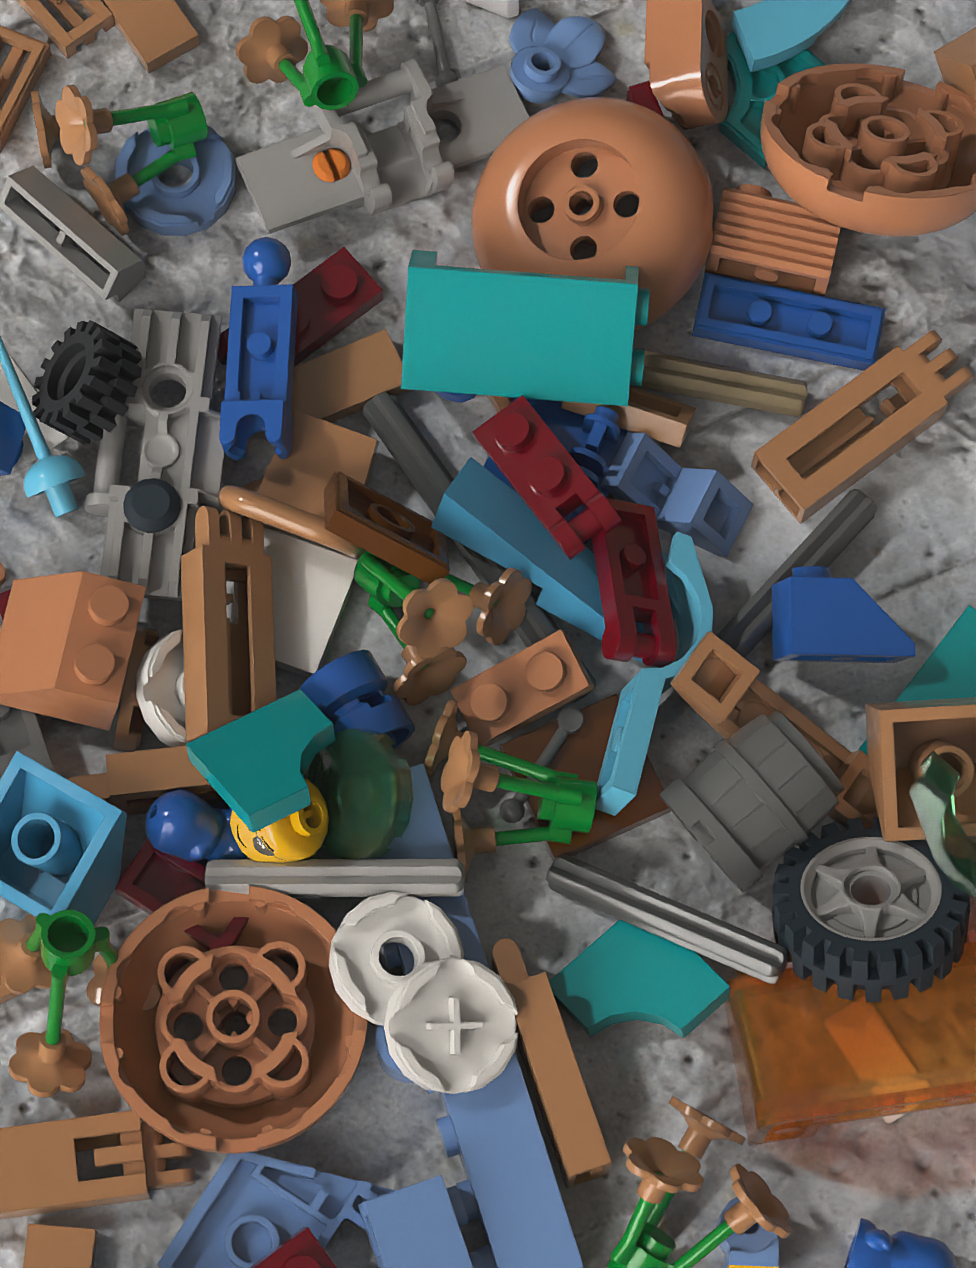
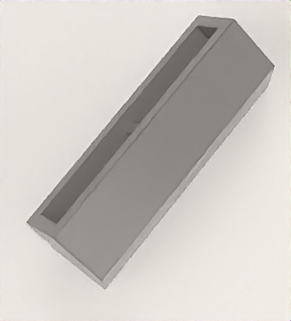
(76, 228)

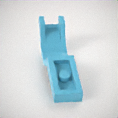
(642, 695)

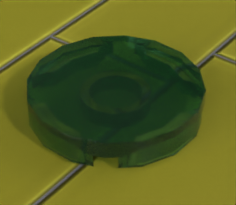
(364, 793)

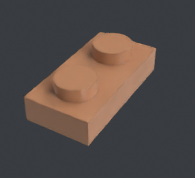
(522, 688)

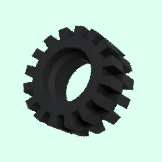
(87, 382)

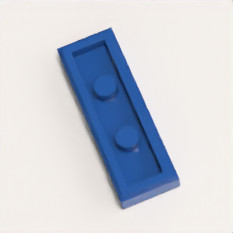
(788, 322)

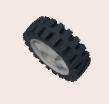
(867, 912)

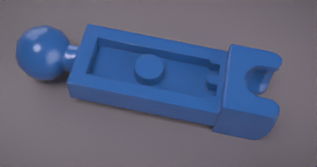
(260, 353)

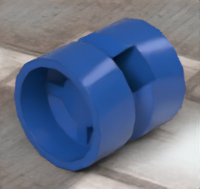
(354, 697)

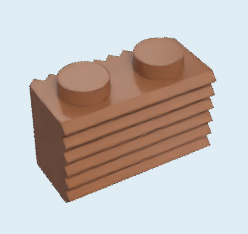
(771, 241)

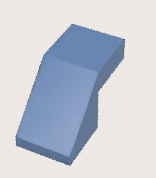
(684, 499)

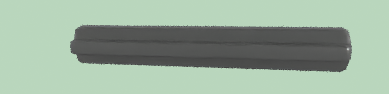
(818, 549)
(668, 918)

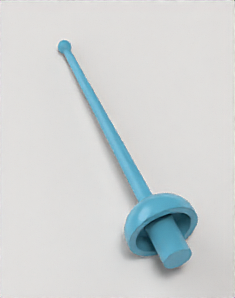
(51, 472)

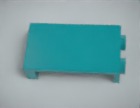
(522, 333)

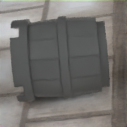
(755, 797)

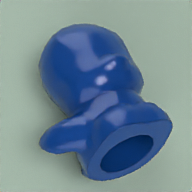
(191, 828)
(903, 1249)

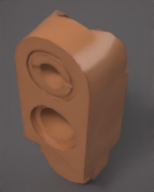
(688, 60)

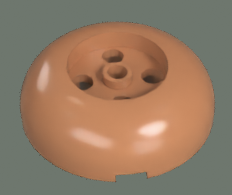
(873, 149)
(635, 156)
(180, 1082)

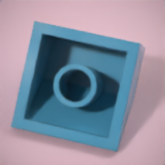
(56, 842)

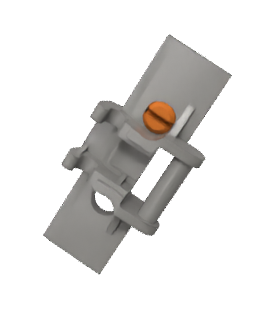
(388, 167)

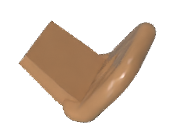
(294, 487)

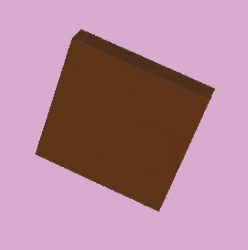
(385, 528)
(584, 755)

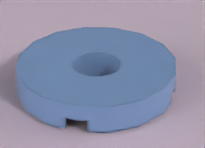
(183, 208)

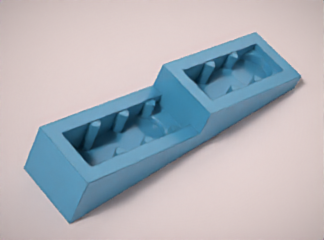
(500, 526)

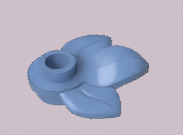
(557, 57)

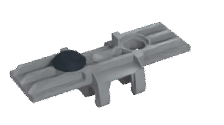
(179, 459)

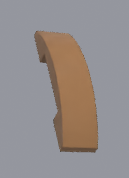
(728, 696)

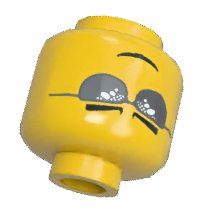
(289, 838)

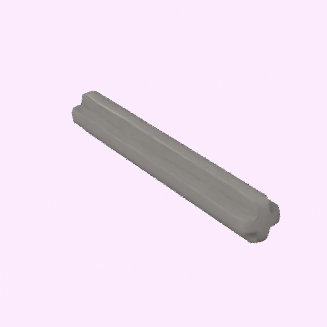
(340, 877)

